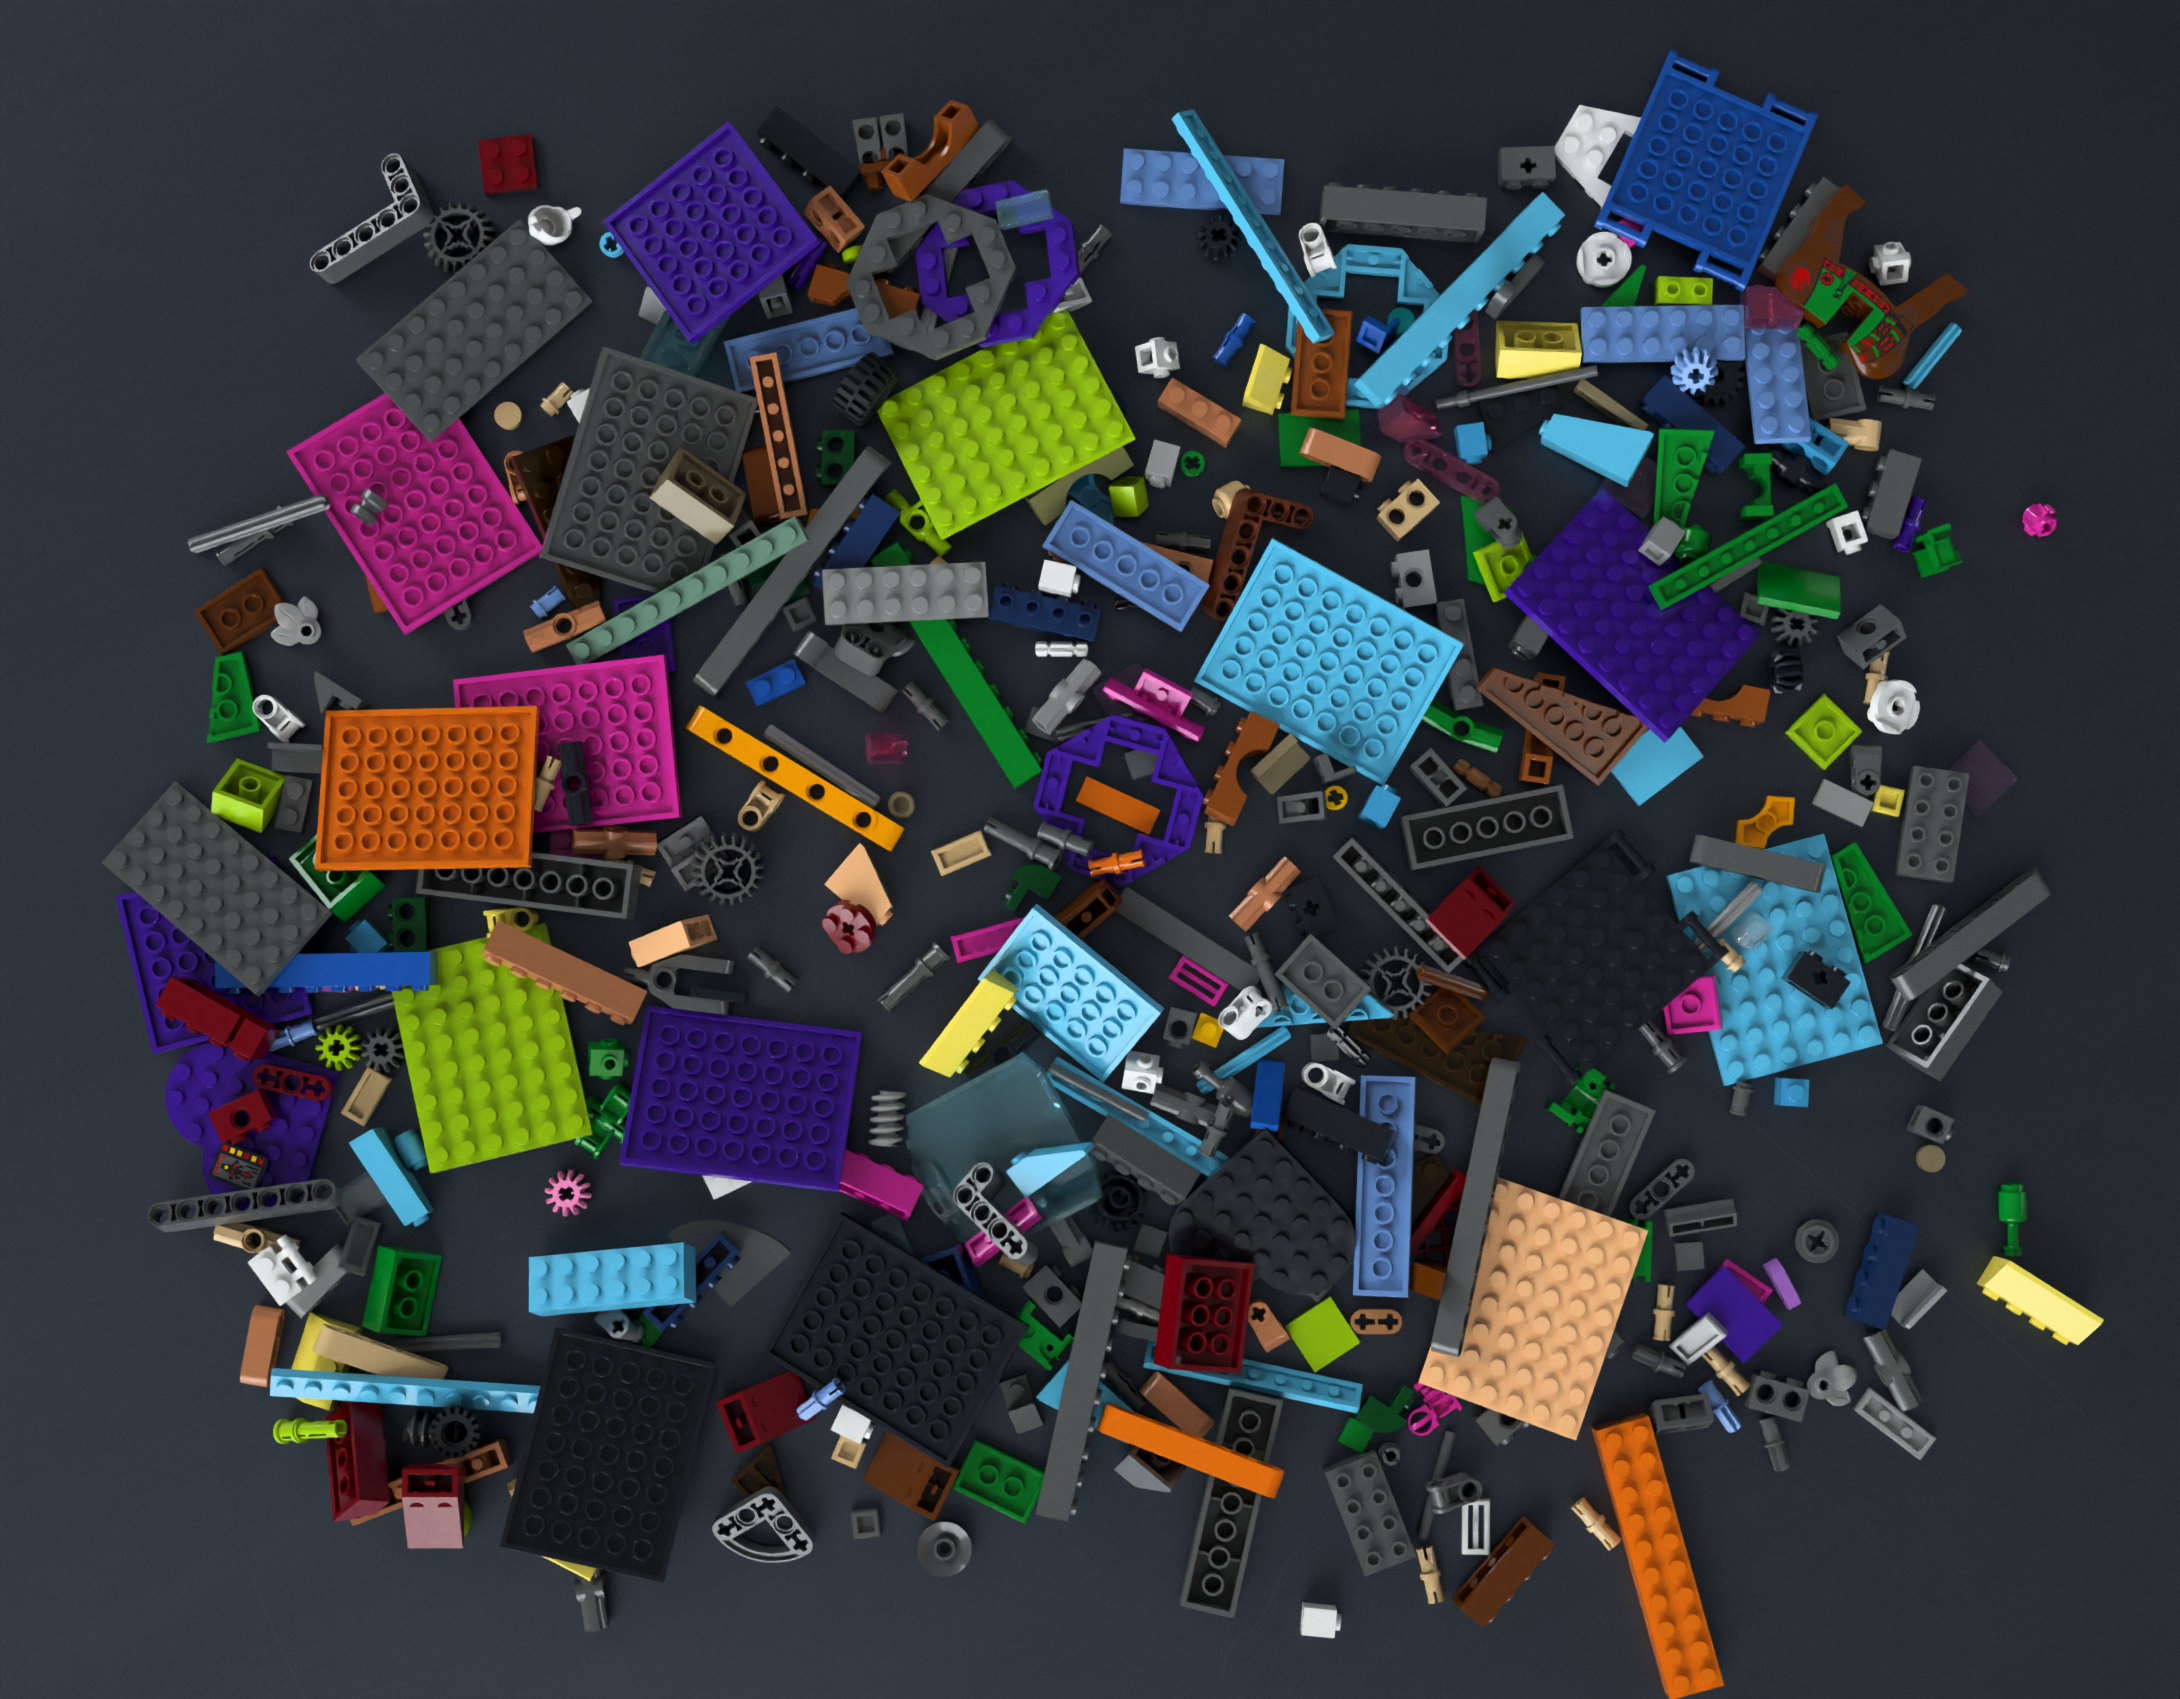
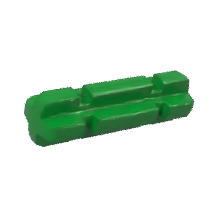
(1818, 346)

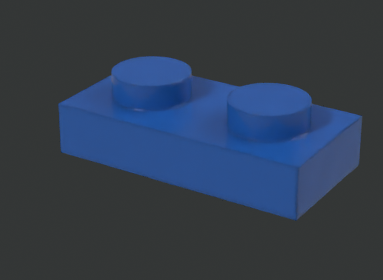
(775, 683)

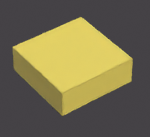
(1888, 800)

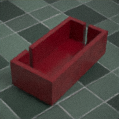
(217, 1018)

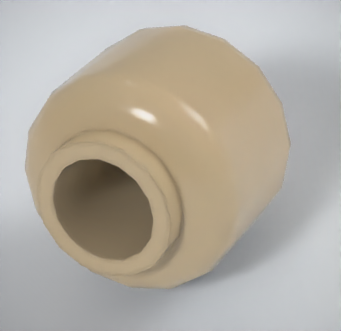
(1224, 496)

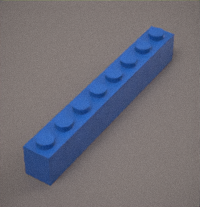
(347, 970)

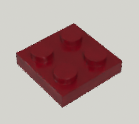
(508, 164)

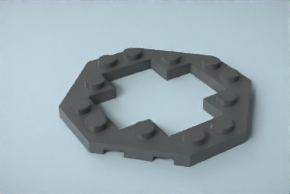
(878, 257)

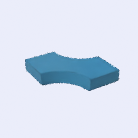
(1091, 498)

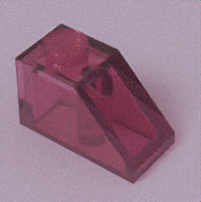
(1769, 309)
(1408, 421)
(885, 749)

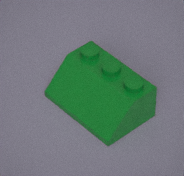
(401, 1291)

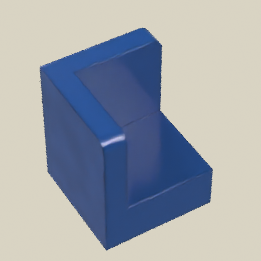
(1376, 334)

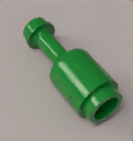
(2013, 1212)

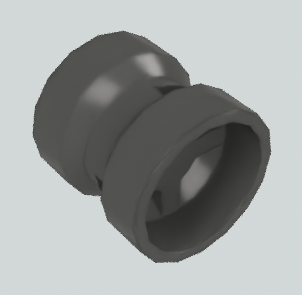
(370, 505)

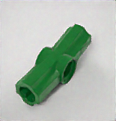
(1478, 734)

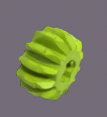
(344, 1057)

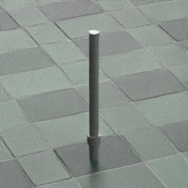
(1464, 398)

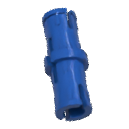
(1234, 340)

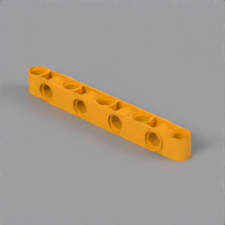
(794, 778)

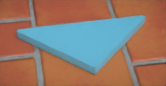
(1301, 1013)

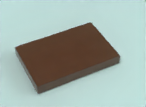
(240, 611)

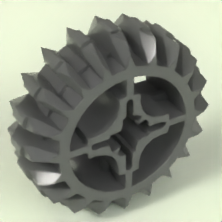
(465, 229)
(719, 877)
(1409, 964)

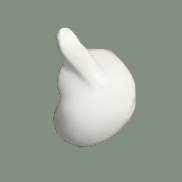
(551, 224)

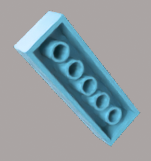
(612, 1279)

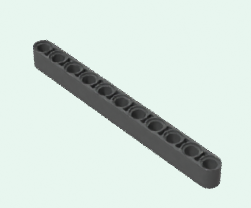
(791, 571)
(1475, 1207)

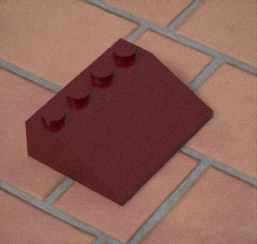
(1203, 1314)

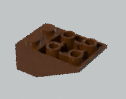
(910, 1476)

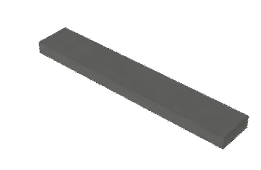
(1187, 940)

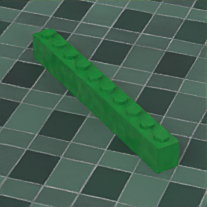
(970, 687)

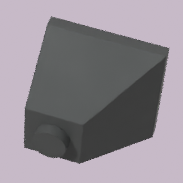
(1149, 1470)

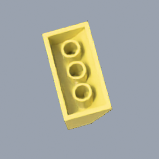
(970, 1024)
(2038, 1300)

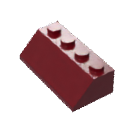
(358, 1462)

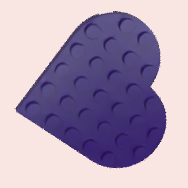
(214, 1077)

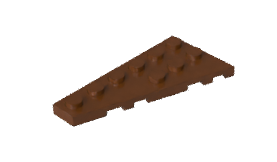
(1576, 728)

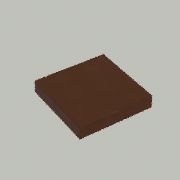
(1447, 1018)

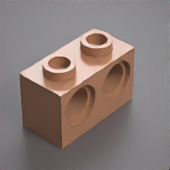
(834, 219)

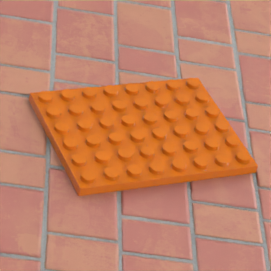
(428, 788)

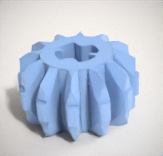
(1684, 373)

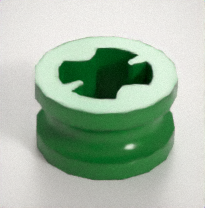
(1191, 455)

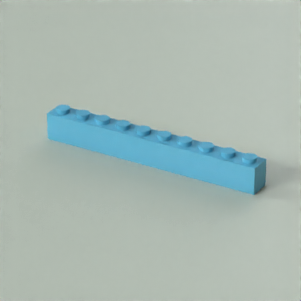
(1459, 299)

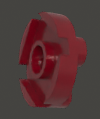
(846, 939)

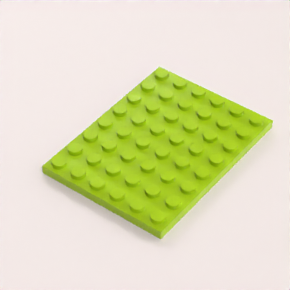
(1004, 424)
(489, 1060)

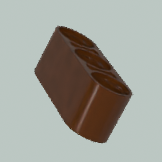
(761, 486)

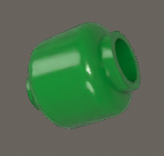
(1693, 544)

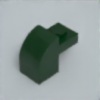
(1033, 878)
(1385, 1417)

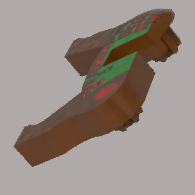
(1822, 285)

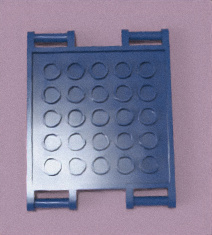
(1707, 169)

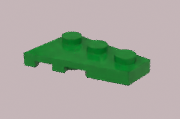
(1474, 537)
(232, 700)

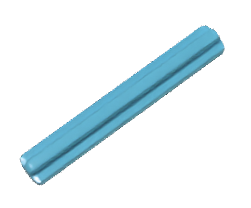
(1247, 1057)

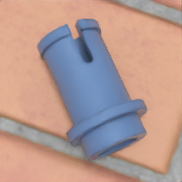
(547, 602)

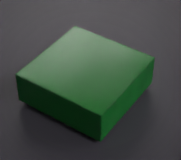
(1355, 1435)

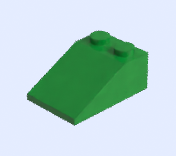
(339, 890)

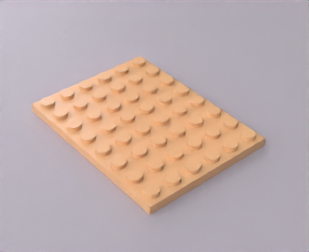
(1540, 1309)

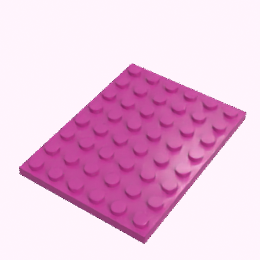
(445, 517)
(621, 718)

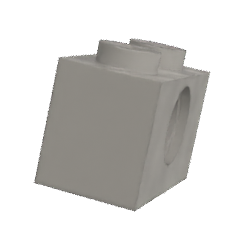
(1162, 464)
(1419, 565)

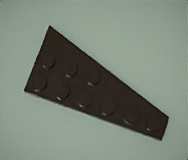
(540, 477)
(1461, 1070)

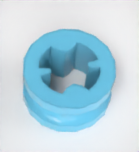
(604, 243)

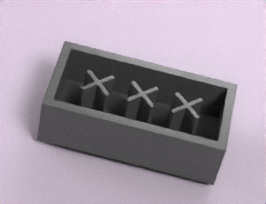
(1931, 824)
(1369, 1512)

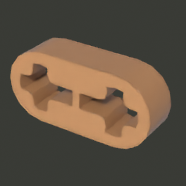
(1375, 1328)

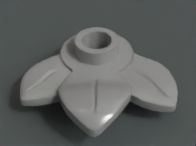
(293, 620)
(1835, 1377)

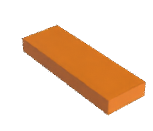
(1118, 805)

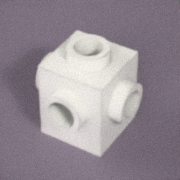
(1890, 263)
(1157, 357)
(1142, 1072)

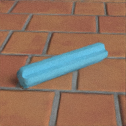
(1932, 356)

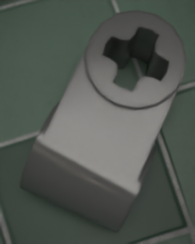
(1499, 522)
(1865, 763)
(620, 1325)
(1448, 1494)

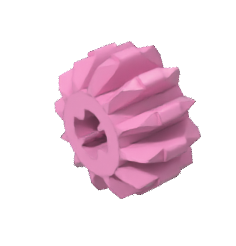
(572, 1202)

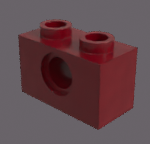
(227, 1118)

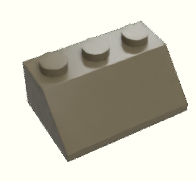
(698, 496)

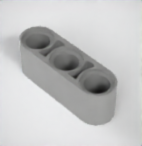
(327, 1280)

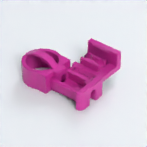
(1438, 1406)

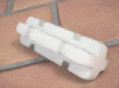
(1061, 648)

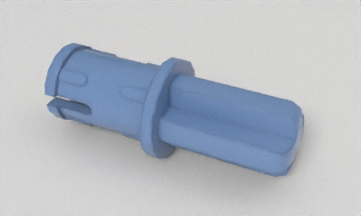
(294, 1034)
(821, 1399)
(1720, 1407)

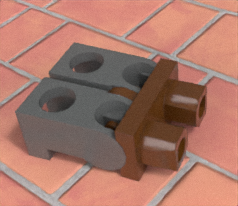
(873, 155)

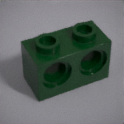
(844, 458)
(419, 924)

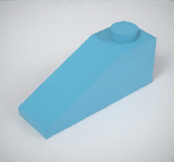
(1043, 1164)

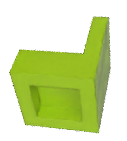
(1128, 496)

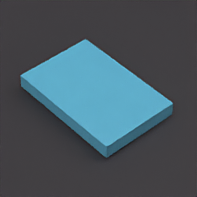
(1655, 764)

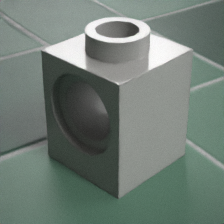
(1661, 541)

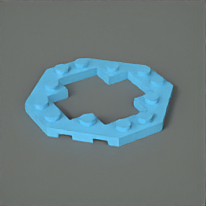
(1413, 289)

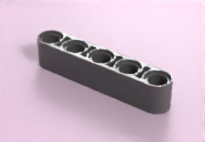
(1757, 863)

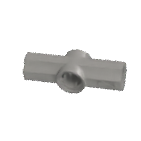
(1066, 696)

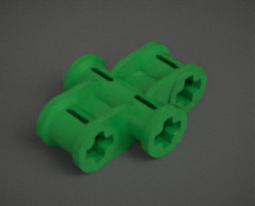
(613, 1113)

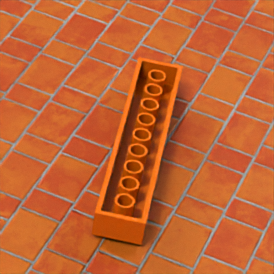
(1657, 1556)

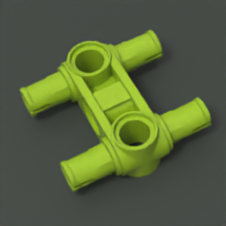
(926, 534)

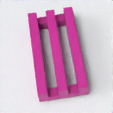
(1218, 993)

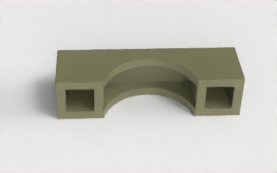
(1051, 500)

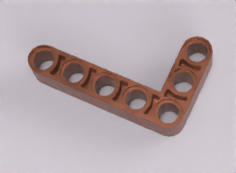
(1245, 543)

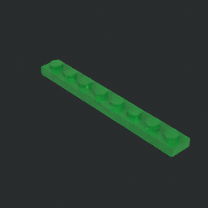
(1748, 546)

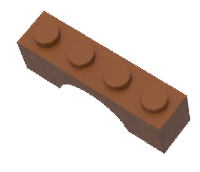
(952, 131)
(830, 288)
(1747, 705)
(1254, 739)
(1536, 755)

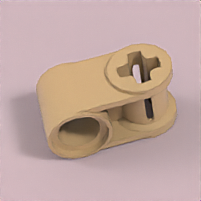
(760, 805)

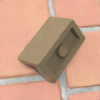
(1280, 764)

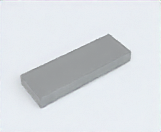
(1894, 1423)

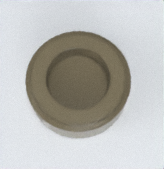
(901, 805)
(1930, 1158)

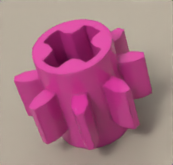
(2039, 520)

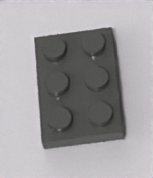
(1831, 391)
(1323, 981)

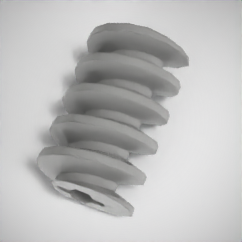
(887, 1118)

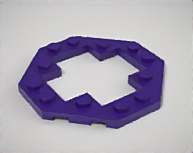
(1042, 295)
(1169, 771)

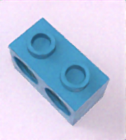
(1822, 449)
(1379, 806)

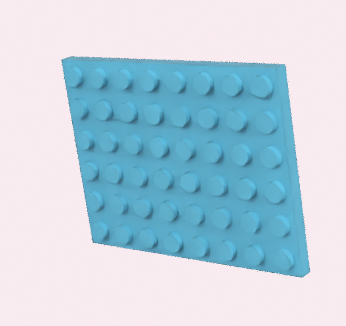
(1328, 661)
(1763, 1017)

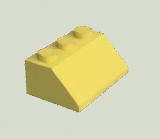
(1536, 349)
(309, 1360)

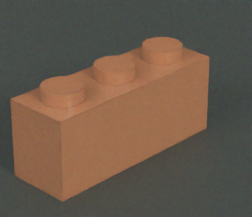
(1199, 412)

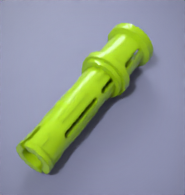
(301, 1430)

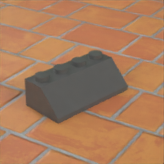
(1944, 1020)

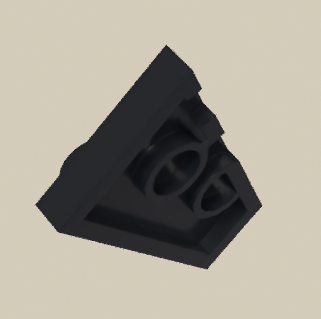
(1516, 413)

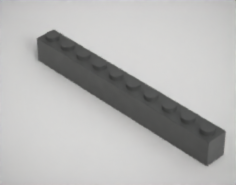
(1082, 1380)

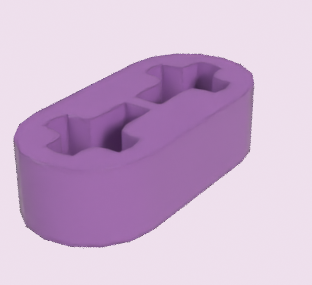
(1782, 1283)

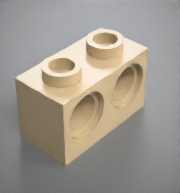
(1411, 514)

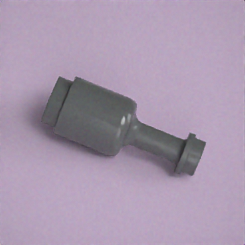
(1227, 1090)

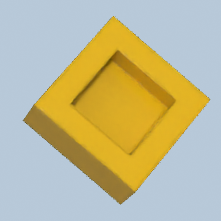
(1207, 1030)

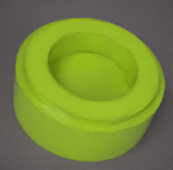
(851, 254)

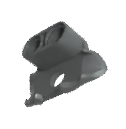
(869, 649)

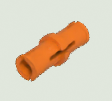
(1117, 863)

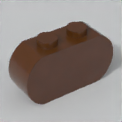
(1089, 908)

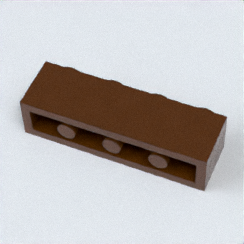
(1503, 1572)

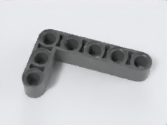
(383, 230)

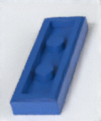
(1267, 1095)

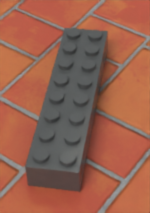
(549, 884)
(1228, 1510)

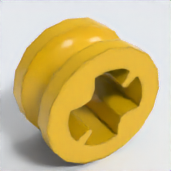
(1339, 790)

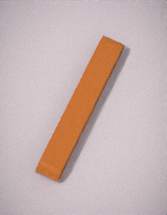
(1190, 1450)

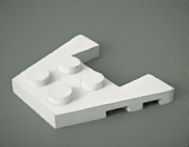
(1588, 145)

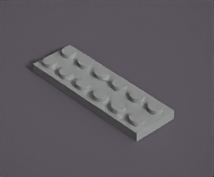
(905, 593)

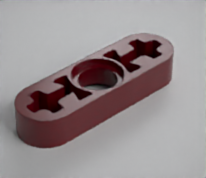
(272, 1084)

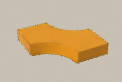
(1775, 813)

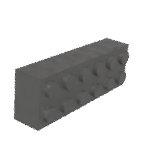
(1402, 213)
(1486, 827)

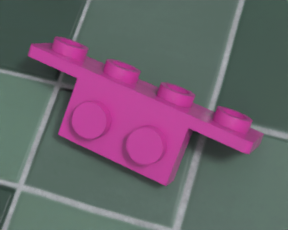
(1159, 700)

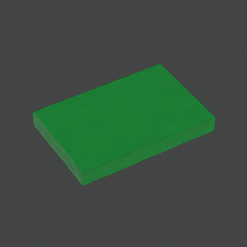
(1294, 430)
(1798, 590)
(1000, 1480)

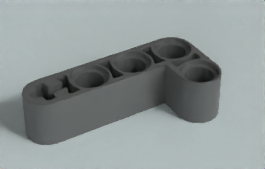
(822, 658)
(997, 1220)

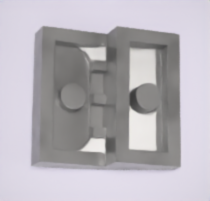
(680, 848)

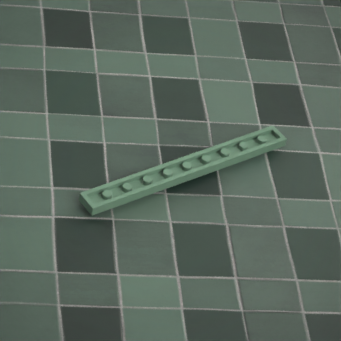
(688, 591)

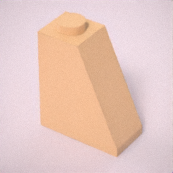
(861, 884)
(672, 940)

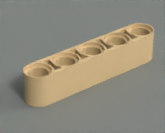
(374, 1355)

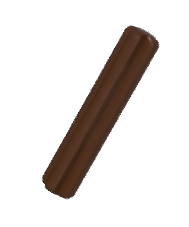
(1452, 982)

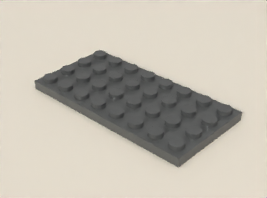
(474, 331)
(217, 888)

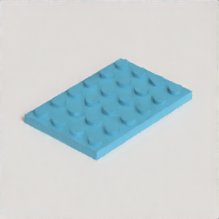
(1073, 993)

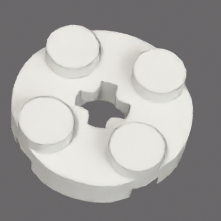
(1594, 272)
(1881, 706)

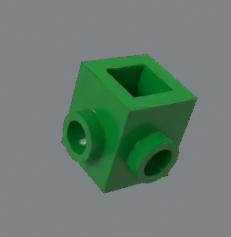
(606, 1058)

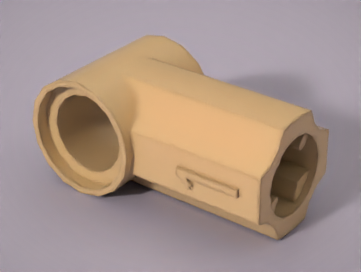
(1861, 434)

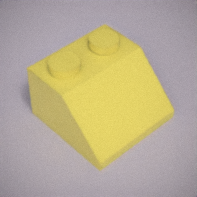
(1266, 380)

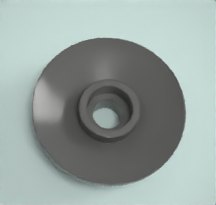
(939, 1562)

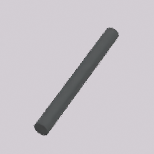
(1098, 1092)
(1439, 1472)

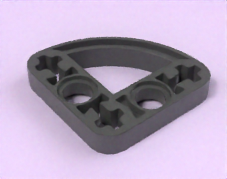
(771, 1512)

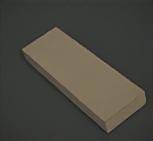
(1608, 406)

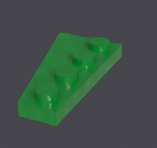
(1678, 471)
(1869, 907)

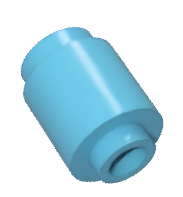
(411, 1150)

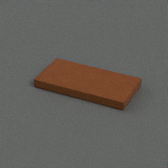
(1322, 370)

